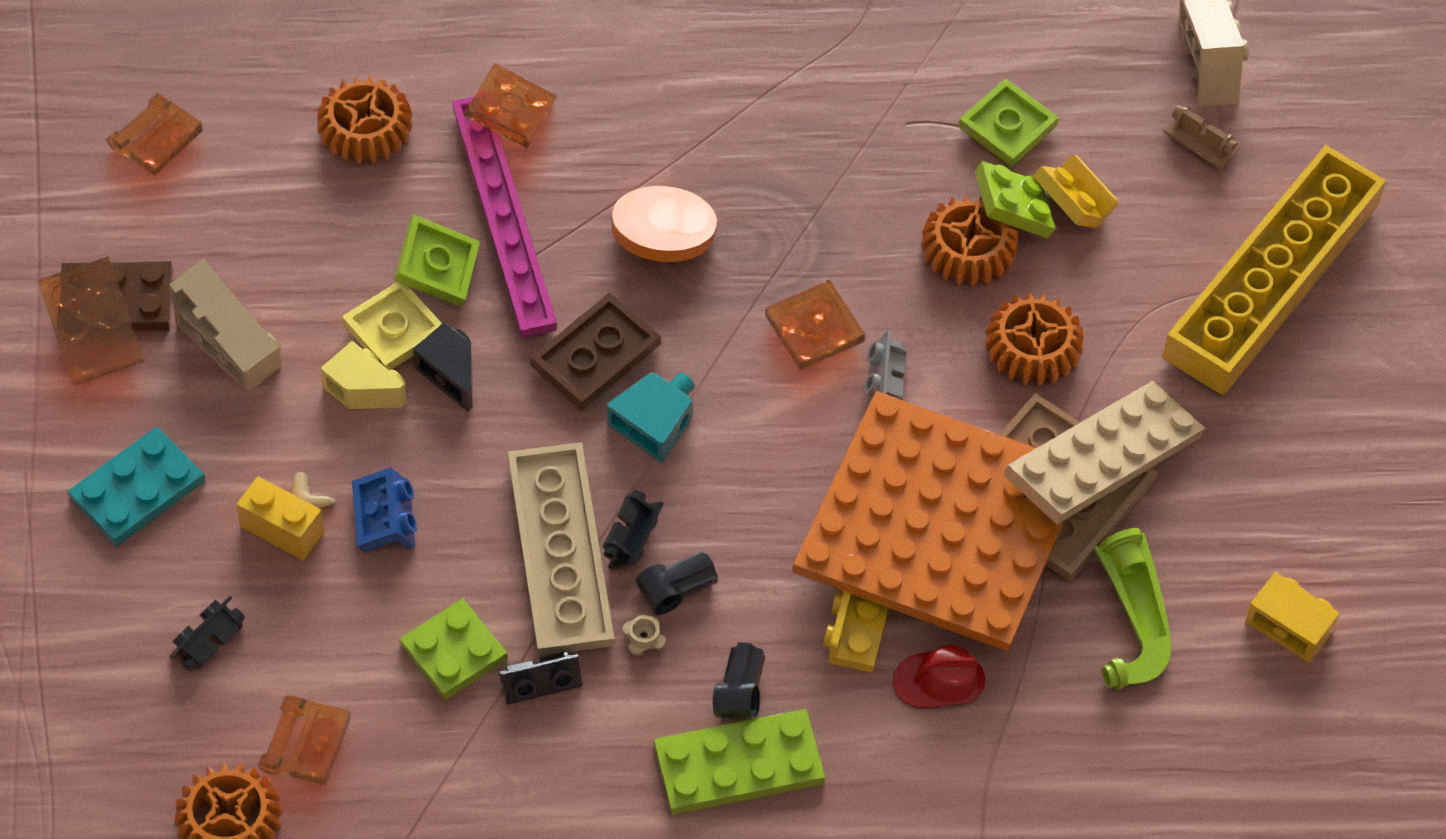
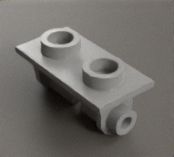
(885, 359)

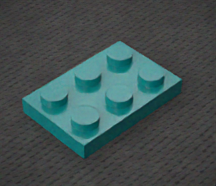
(136, 486)

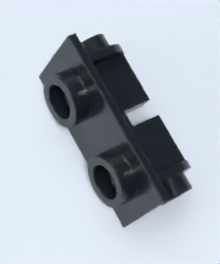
(626, 543)
(195, 644)
(549, 676)

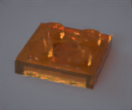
(510, 105)
(815, 324)

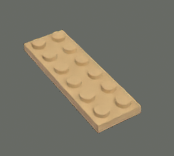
(1104, 452)
(560, 549)

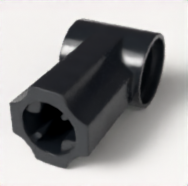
(667, 586)
(740, 690)

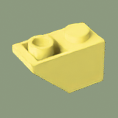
(361, 381)

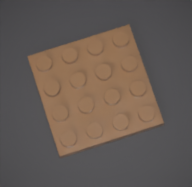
(1039, 423)

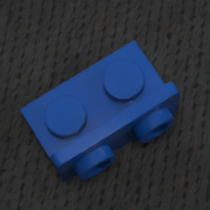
(383, 510)

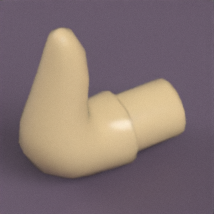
(302, 490)

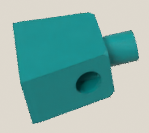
(653, 413)

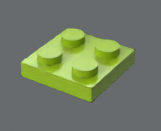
(1008, 122)
(1014, 199)
(436, 260)
(453, 649)

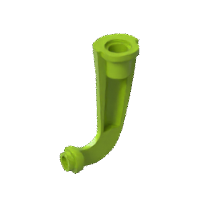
(1135, 580)

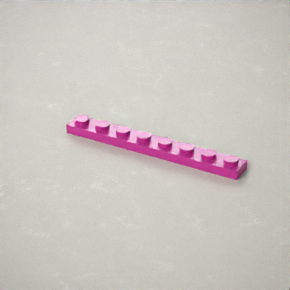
(506, 225)

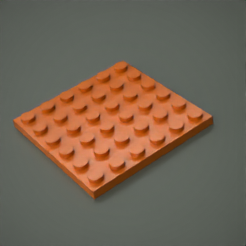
(931, 524)

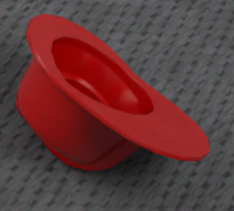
(939, 678)

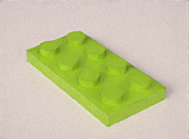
(739, 761)

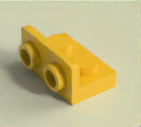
(1077, 192)
(857, 632)

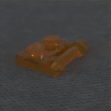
(162, 140)
(316, 744)

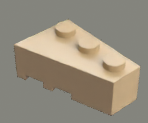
(1216, 48)
(223, 327)

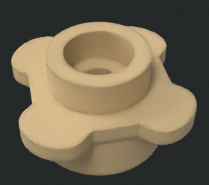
(640, 625)

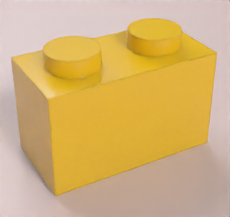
(280, 518)
(1292, 616)

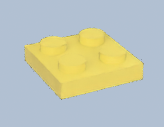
(391, 324)

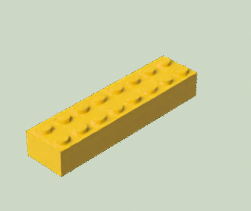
(1273, 270)

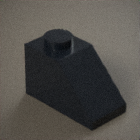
(447, 362)

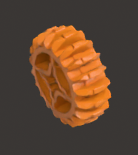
(370, 131)
(950, 230)
(1052, 329)
(244, 793)

